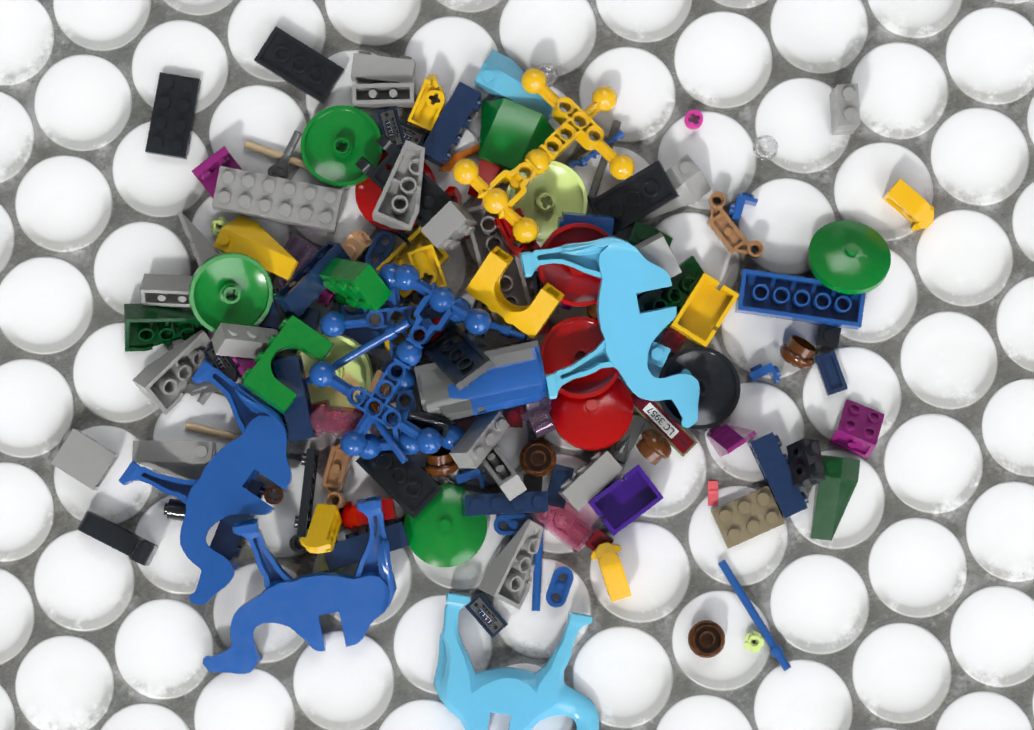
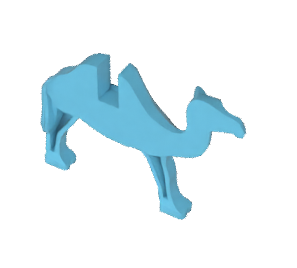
(623, 326)
(508, 690)

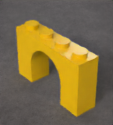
(486, 288)

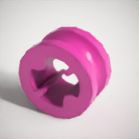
(691, 125)
(326, 297)

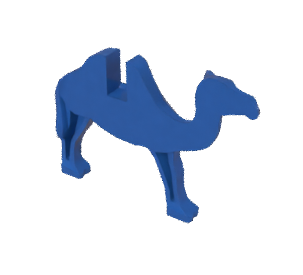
(225, 480)
(303, 599)

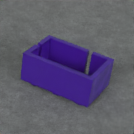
(625, 500)

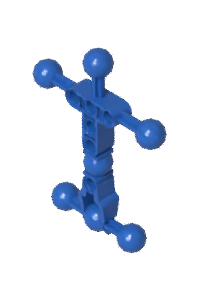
(334, 324)
(407, 355)

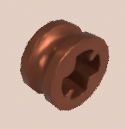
(268, 498)

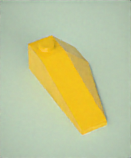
(252, 240)

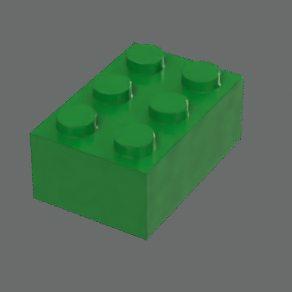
(355, 284)

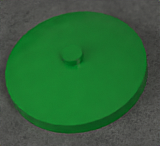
(336, 142)
(849, 257)
(230, 291)
(442, 533)

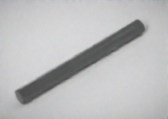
(603, 163)

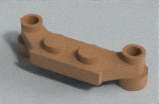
(728, 232)
(335, 476)

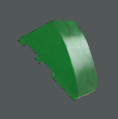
(510, 132)

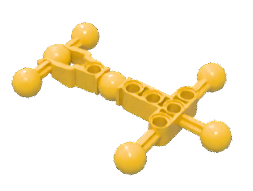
(538, 160)

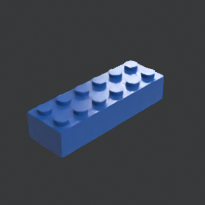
(797, 300)

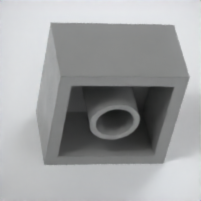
(449, 226)

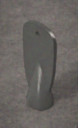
(206, 387)
(628, 441)

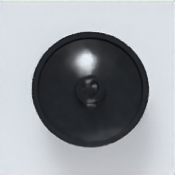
(717, 383)

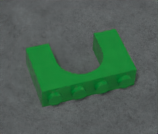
(293, 335)

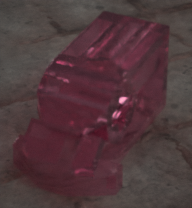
(335, 419)
(572, 533)

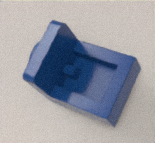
(736, 208)
(759, 371)
(467, 475)

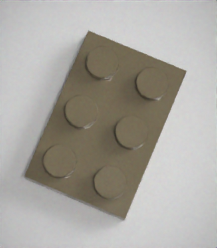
(747, 517)

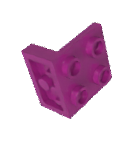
(208, 170)
(857, 429)

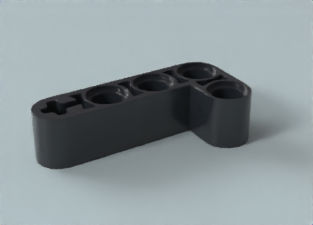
(119, 538)

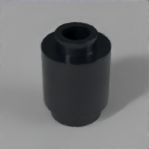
(175, 509)

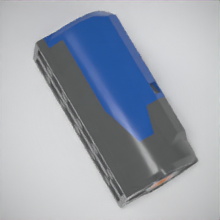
(512, 382)

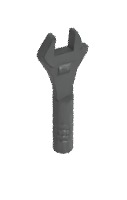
(281, 166)

